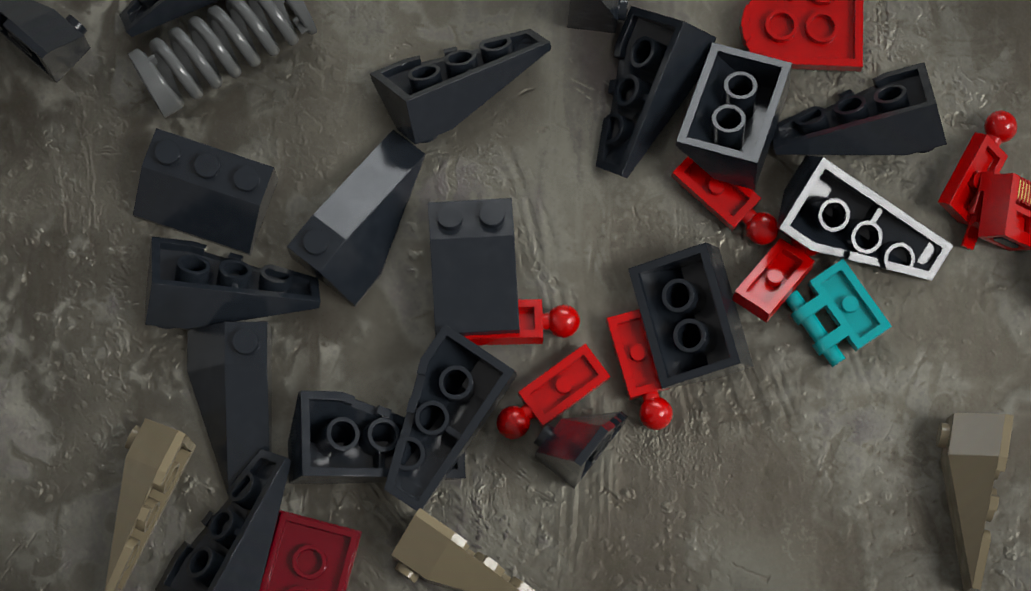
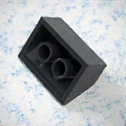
(734, 114)
(204, 191)
(690, 316)

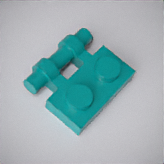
(849, 307)

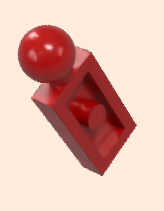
(980, 155)
(727, 202)
(774, 278)
(561, 321)
(638, 368)
(553, 393)

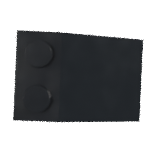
(474, 266)

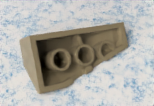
(971, 459)
(149, 478)
(444, 559)

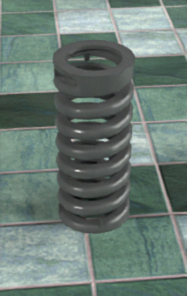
(160, 79)

